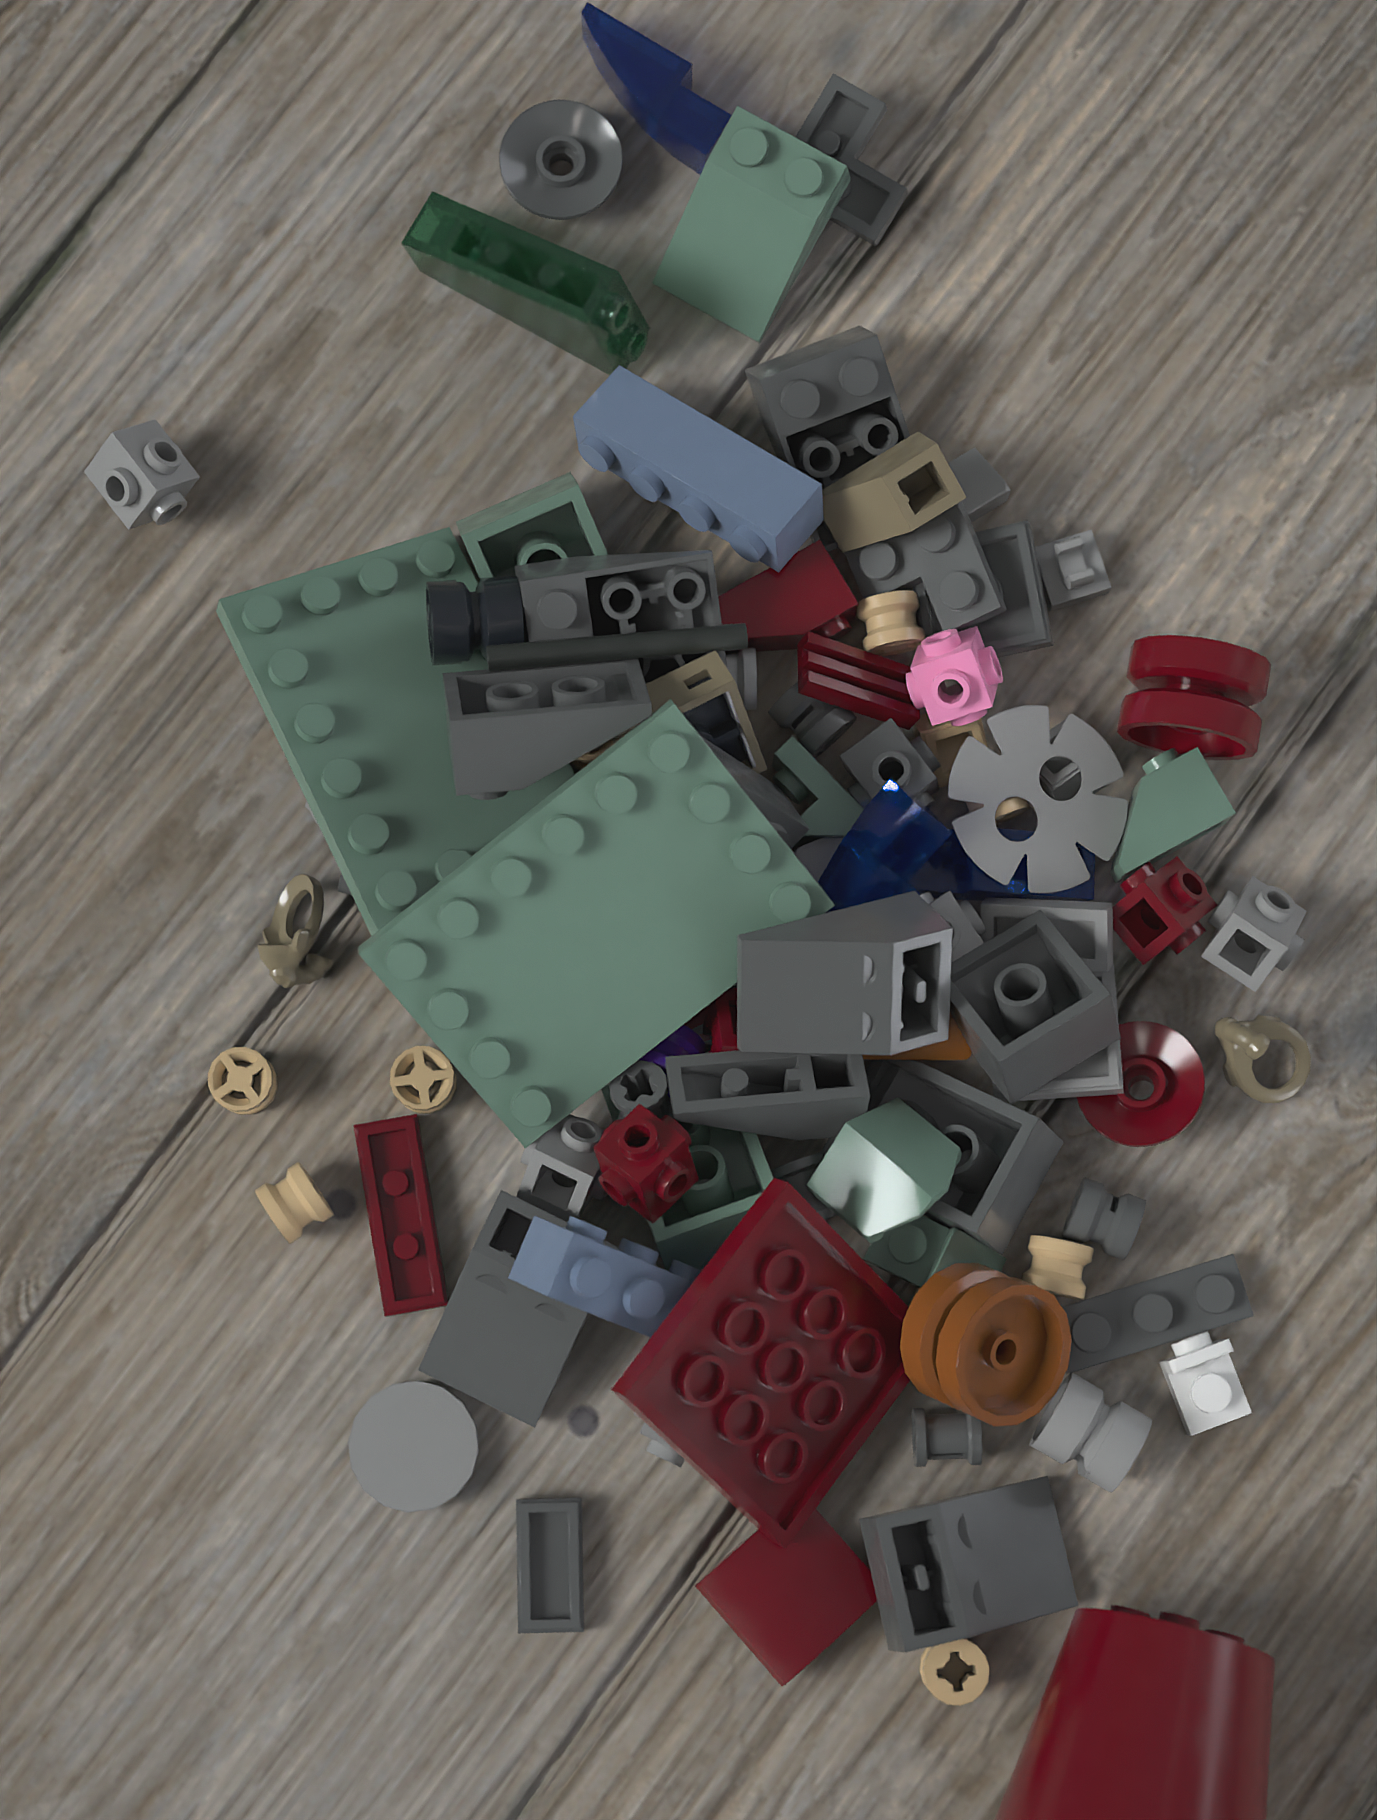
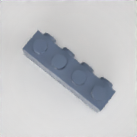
(698, 469)
(598, 1279)

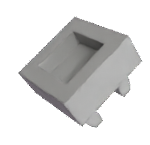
(1072, 570)

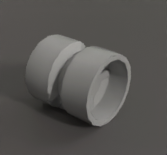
(1092, 1433)

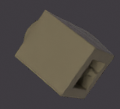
(890, 494)

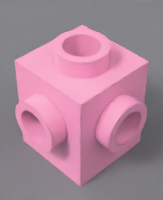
(960, 658)

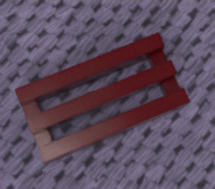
(858, 673)

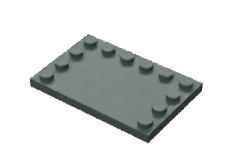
(364, 717)
(593, 924)

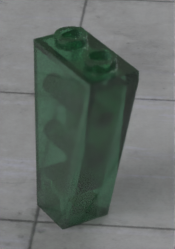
(529, 282)

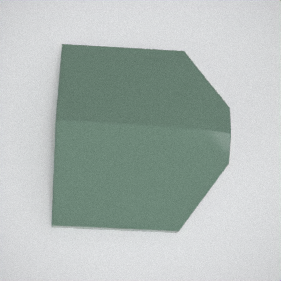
(885, 1169)

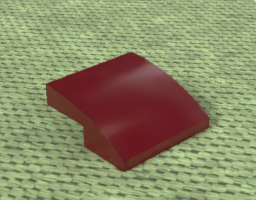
(790, 1599)

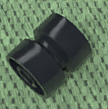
(472, 620)

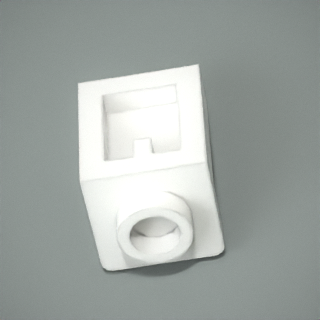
(1204, 1383)

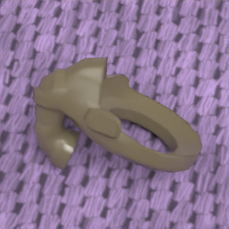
(285, 950)
(1247, 1042)

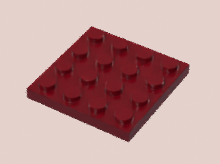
(773, 1363)

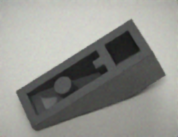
(769, 1092)

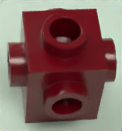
(1161, 909)
(646, 1162)

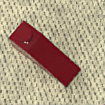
(789, 603)

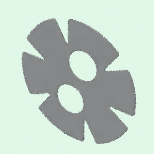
(990, 778)

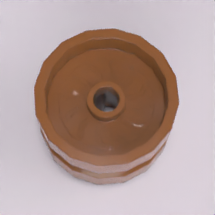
(986, 1343)

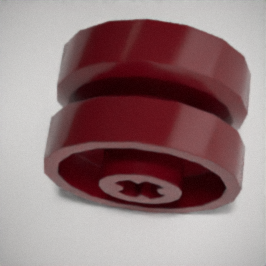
(1194, 696)

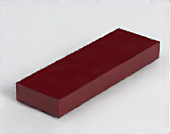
(401, 1215)

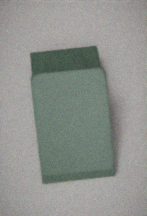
(801, 778)
(925, 1248)

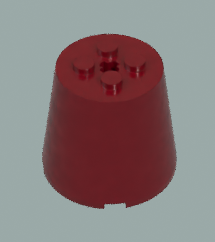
(1147, 1725)

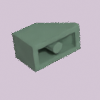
(1169, 810)

